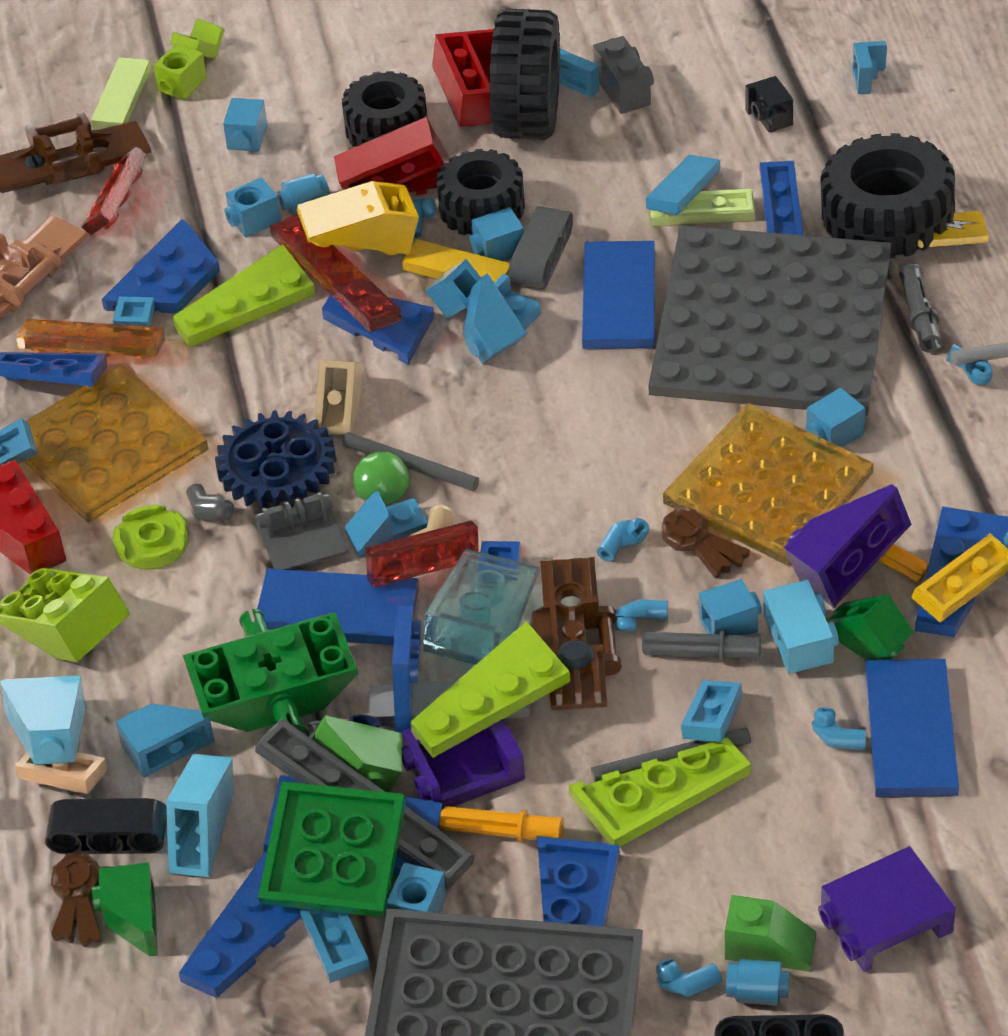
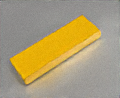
(434, 260)
(963, 578)

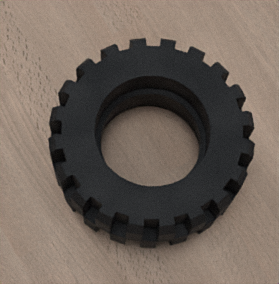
(525, 74)
(892, 165)

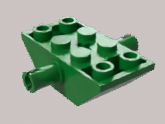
(272, 672)

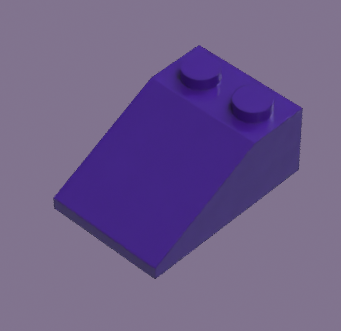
(847, 542)

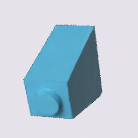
(46, 716)
(198, 814)

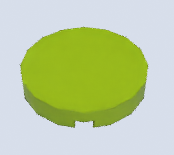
(151, 537)

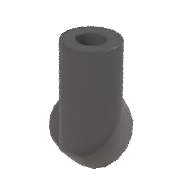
(208, 507)

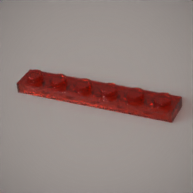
(338, 276)

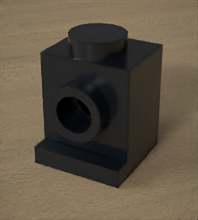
(769, 103)

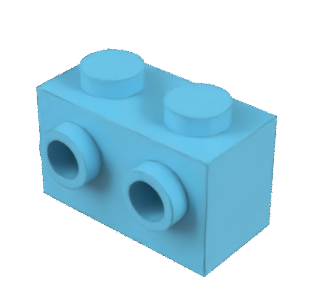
(799, 626)

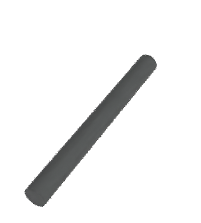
(413, 462)
(737, 737)

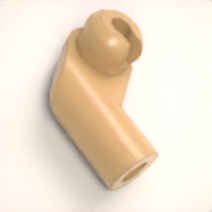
(440, 517)

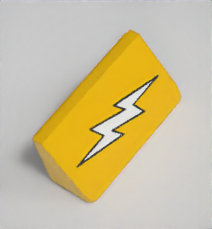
(964, 229)

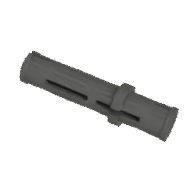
(923, 317)

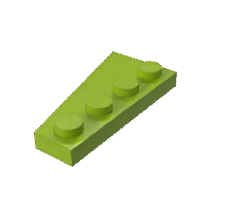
(249, 295)
(496, 687)
(647, 797)

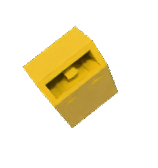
(362, 218)

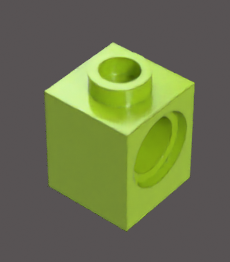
(180, 71)

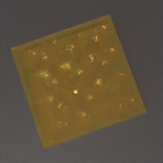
(110, 443)
(767, 480)

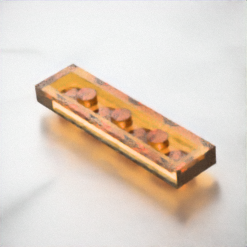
(91, 338)

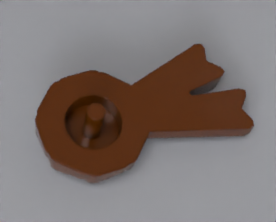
(688, 531)
(73, 883)

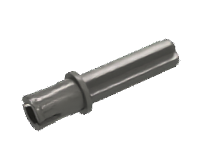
(702, 645)

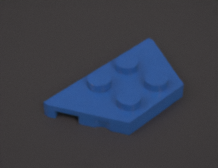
(169, 272)

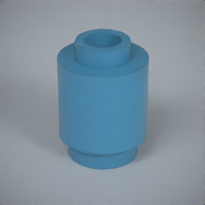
(301, 191)
(757, 982)

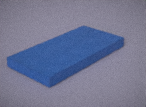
(619, 295)
(362, 611)
(911, 728)

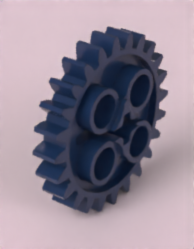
(275, 459)

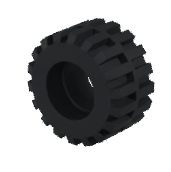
(381, 105)
(478, 186)

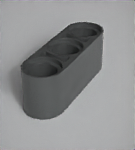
(540, 247)

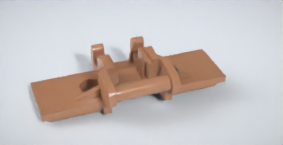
(33, 259)

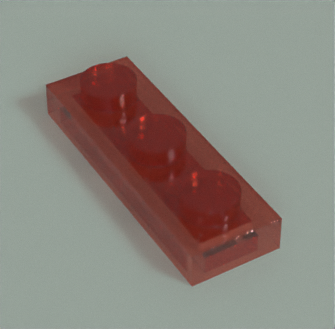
(115, 192)
(419, 553)

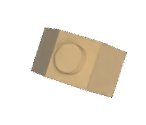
(338, 395)

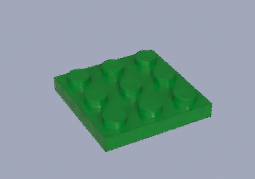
(332, 849)

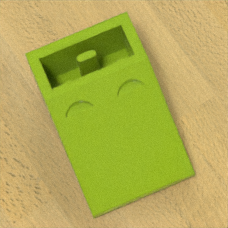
(63, 612)

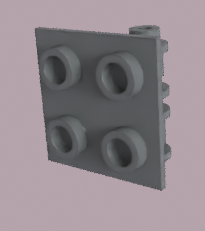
(301, 533)

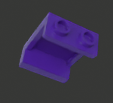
(466, 770)
(885, 906)

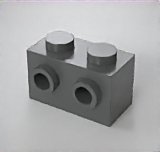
(623, 74)

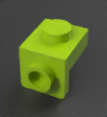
(203, 38)

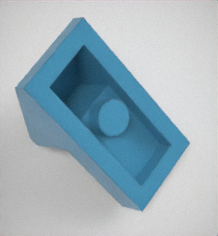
(380, 524)

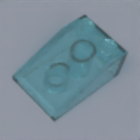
(478, 606)

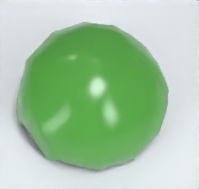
(381, 473)

